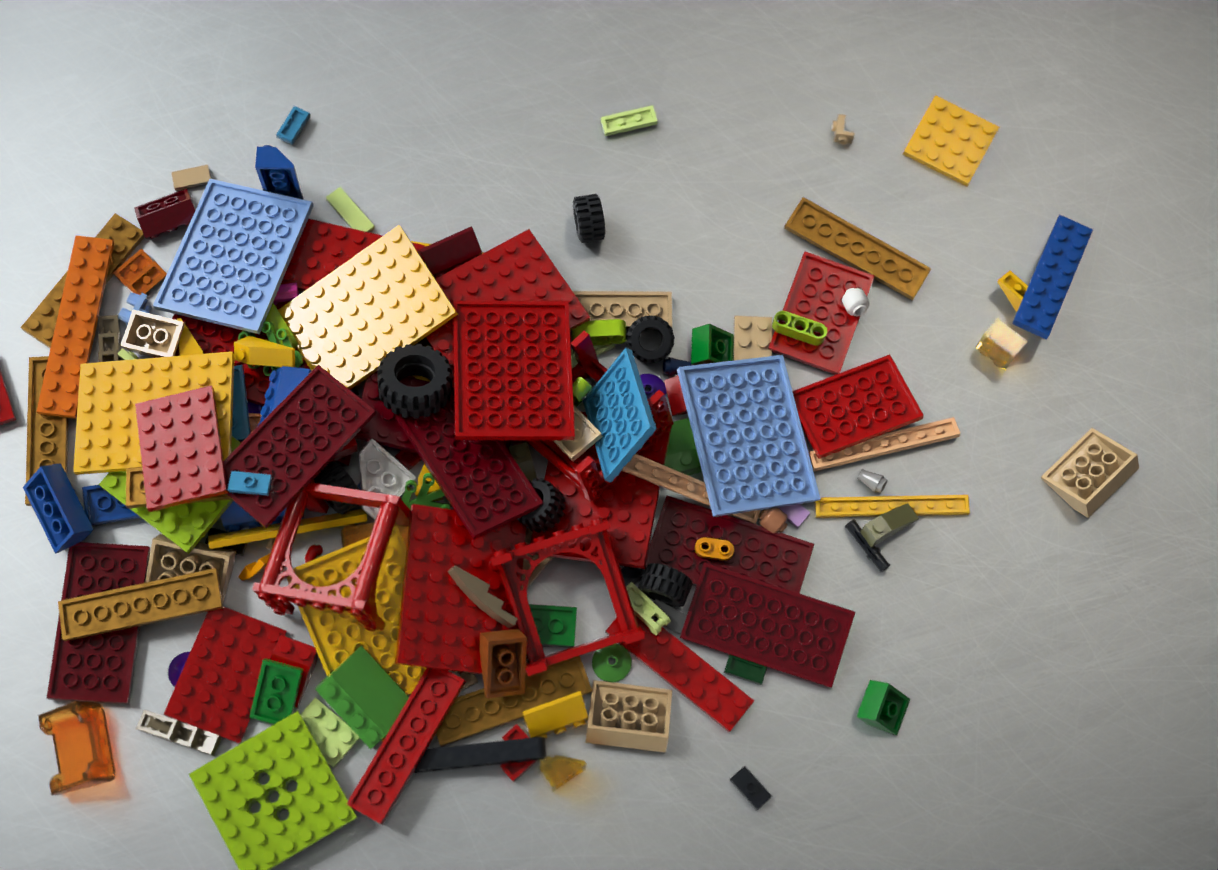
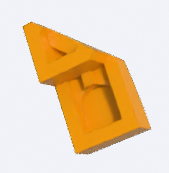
(254, 568)

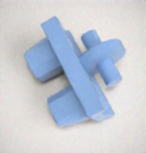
(138, 302)

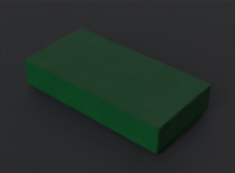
(745, 669)

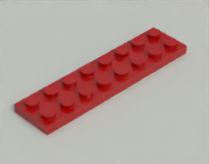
(688, 674)
(405, 744)

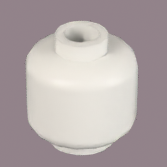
(855, 301)

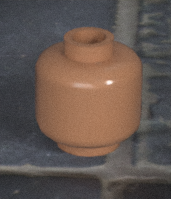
(773, 520)

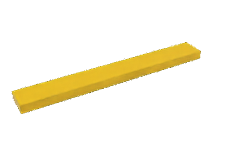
(876, 505)
(271, 531)

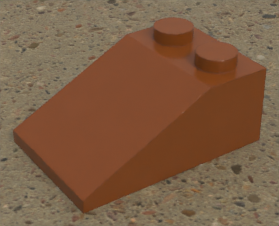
(503, 662)

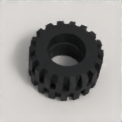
(589, 218)
(662, 327)
(336, 476)
(549, 511)
(665, 584)

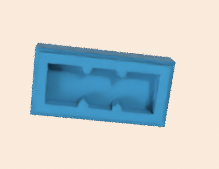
(293, 125)
(250, 483)

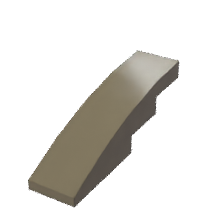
(109, 338)
(477, 593)
(178, 732)

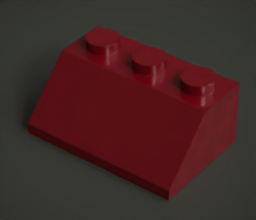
(165, 213)
(451, 252)

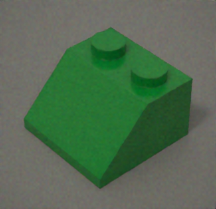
(711, 345)
(883, 707)

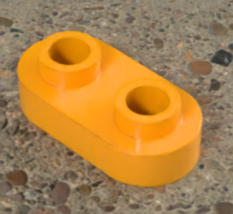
(714, 551)

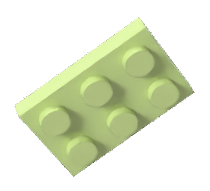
(329, 732)

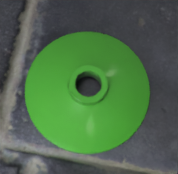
(611, 672)

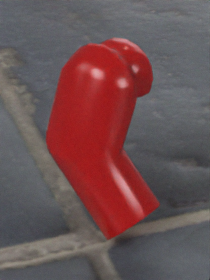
(312, 552)

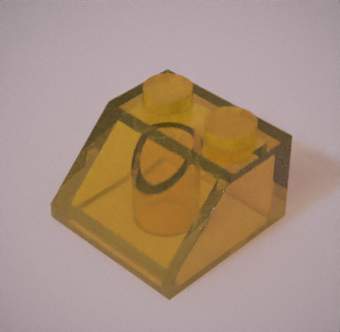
(560, 770)

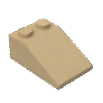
(152, 335)

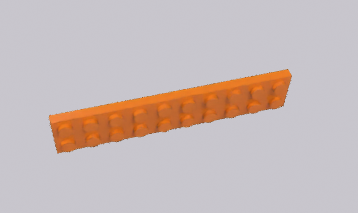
(75, 325)

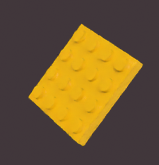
(951, 140)

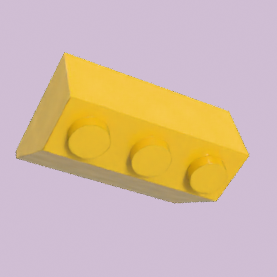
(556, 716)

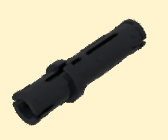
(872, 553)

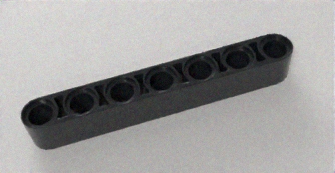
(482, 754)

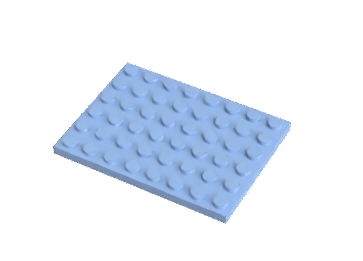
(233, 256)
(748, 435)

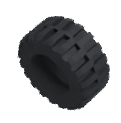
(414, 400)

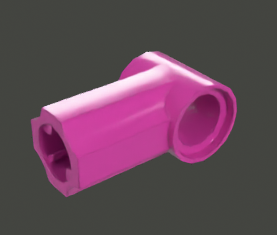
(286, 293)

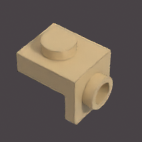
(840, 135)

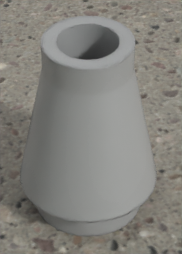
(872, 480)

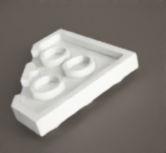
(381, 473)

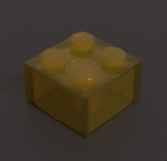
(1001, 344)

